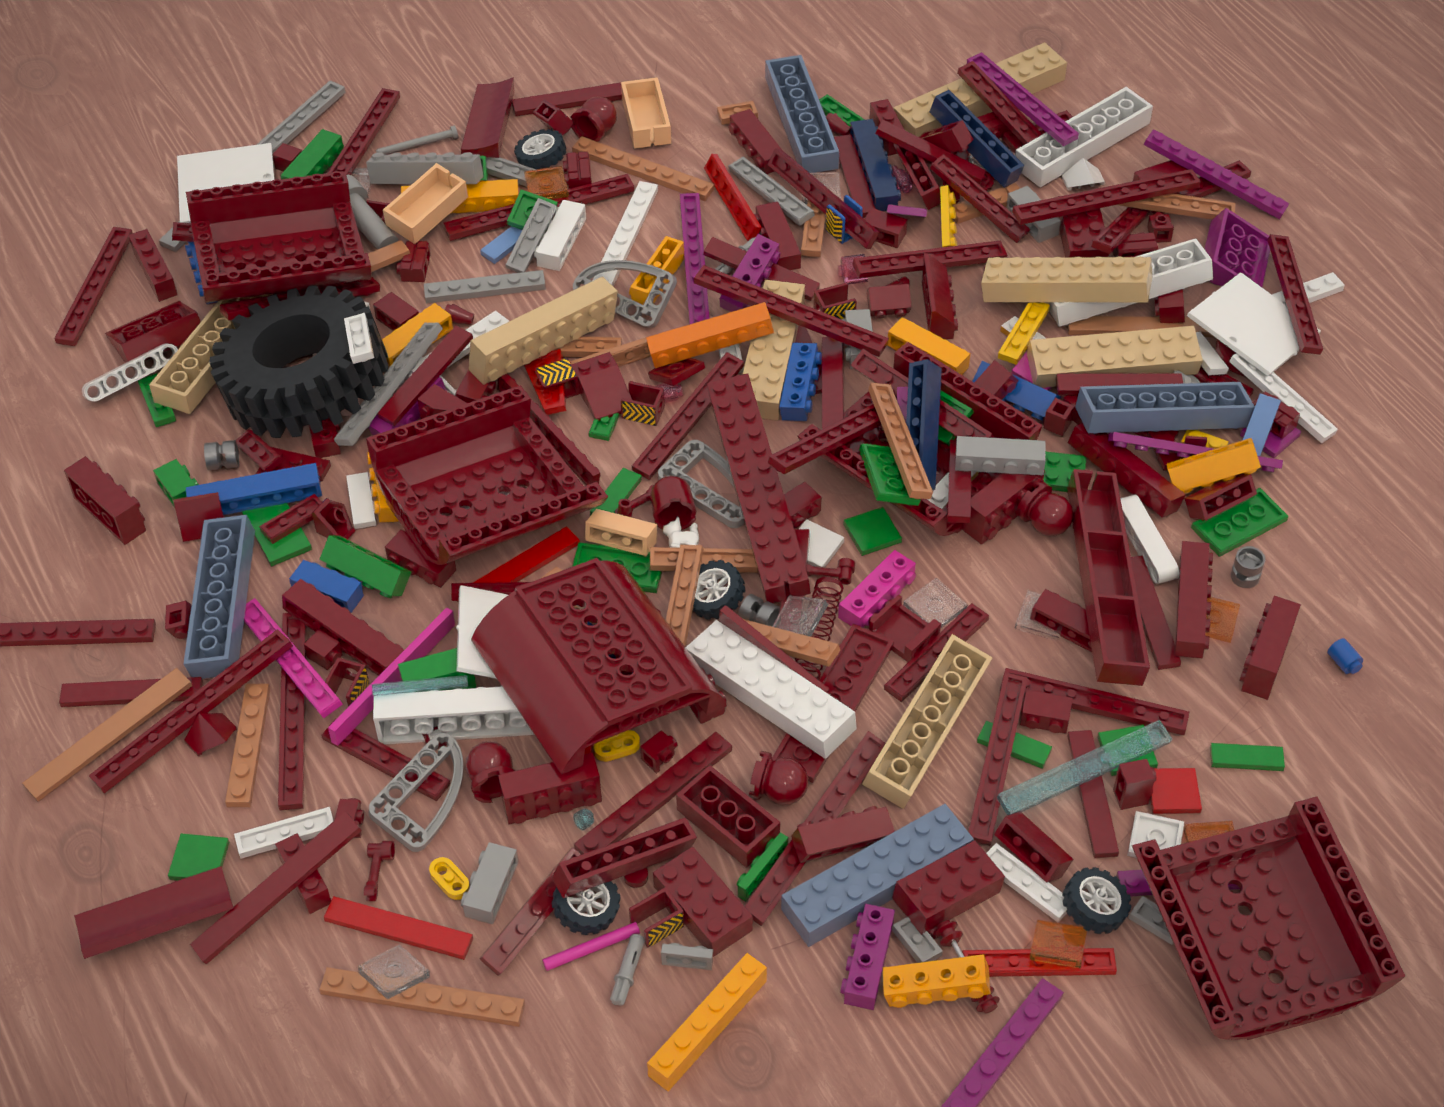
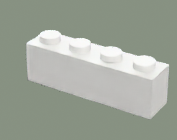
(560, 235)

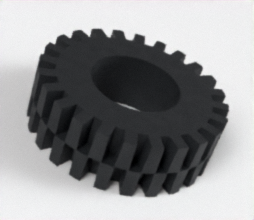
(277, 398)

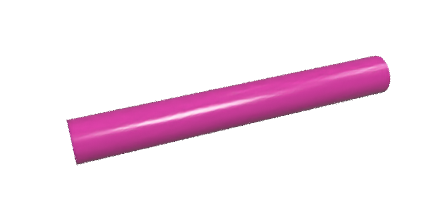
(590, 946)

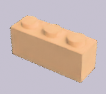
(621, 532)

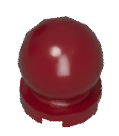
(594, 118)
(1046, 510)
(483, 767)
(781, 780)

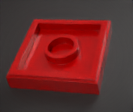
(1175, 791)

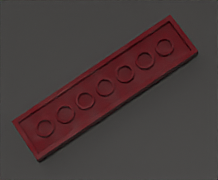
(848, 682)

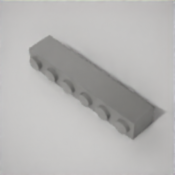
(410, 167)

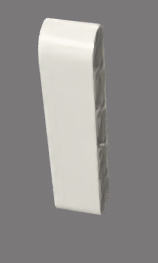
(119, 372)
(1148, 541)

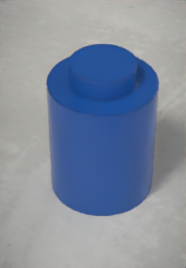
(1345, 656)

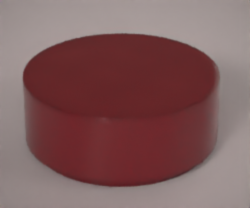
(637, 879)

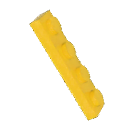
(947, 215)
(1023, 332)

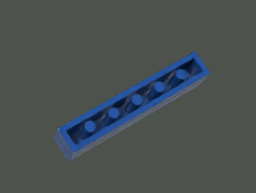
(263, 488)

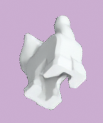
(677, 538)

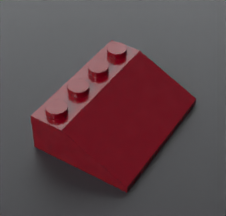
(164, 326)

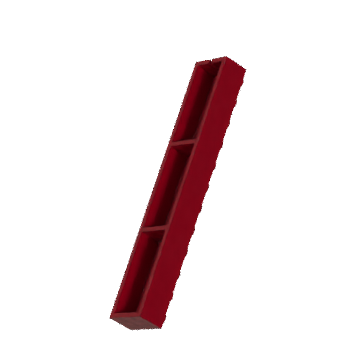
(758, 489)
(1108, 579)

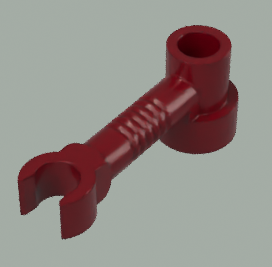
(626, 507)
(844, 570)
(378, 853)

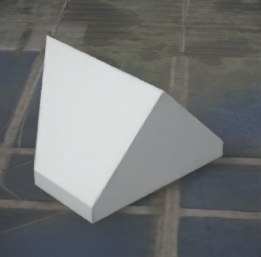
(1082, 174)

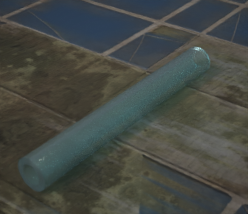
(419, 685)

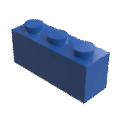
(342, 589)

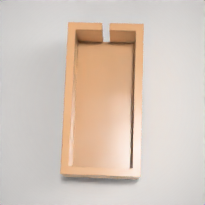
(646, 112)
(425, 203)

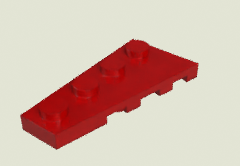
(552, 398)

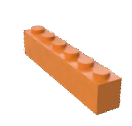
(710, 335)

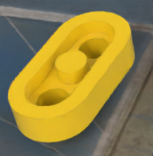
(617, 747)
(451, 879)

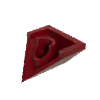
(332, 519)
(208, 732)

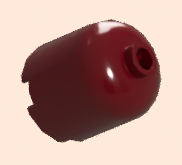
(672, 499)

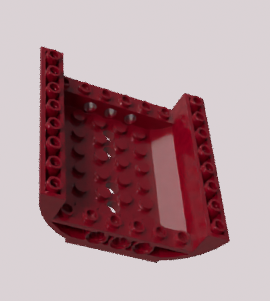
(276, 228)
(989, 413)
(467, 461)
(562, 669)
(1302, 913)

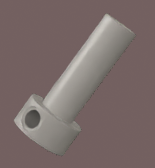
(366, 219)

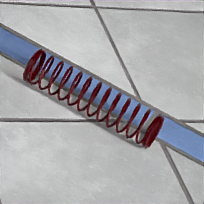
(816, 588)

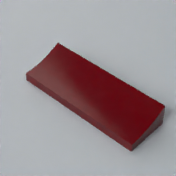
(488, 119)
(153, 912)

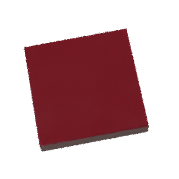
(676, 372)
(193, 511)

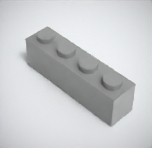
(1000, 455)

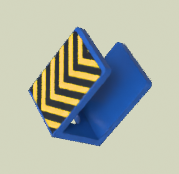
(836, 221)

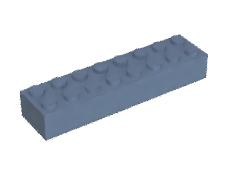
(801, 114)
(1164, 407)
(219, 596)
(870, 875)

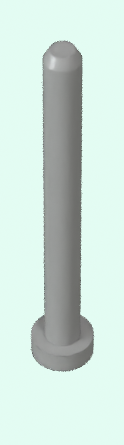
(419, 141)

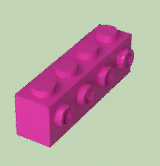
(876, 589)

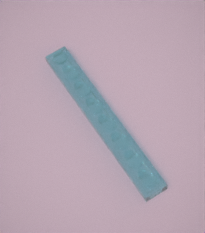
(1084, 768)

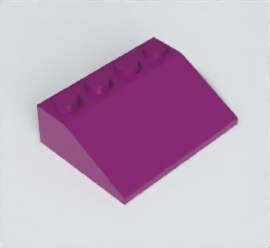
(1236, 249)

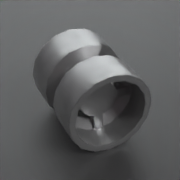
(214, 451)
(1247, 567)
(757, 611)

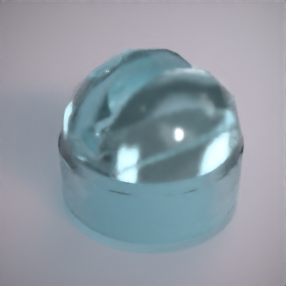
(583, 819)

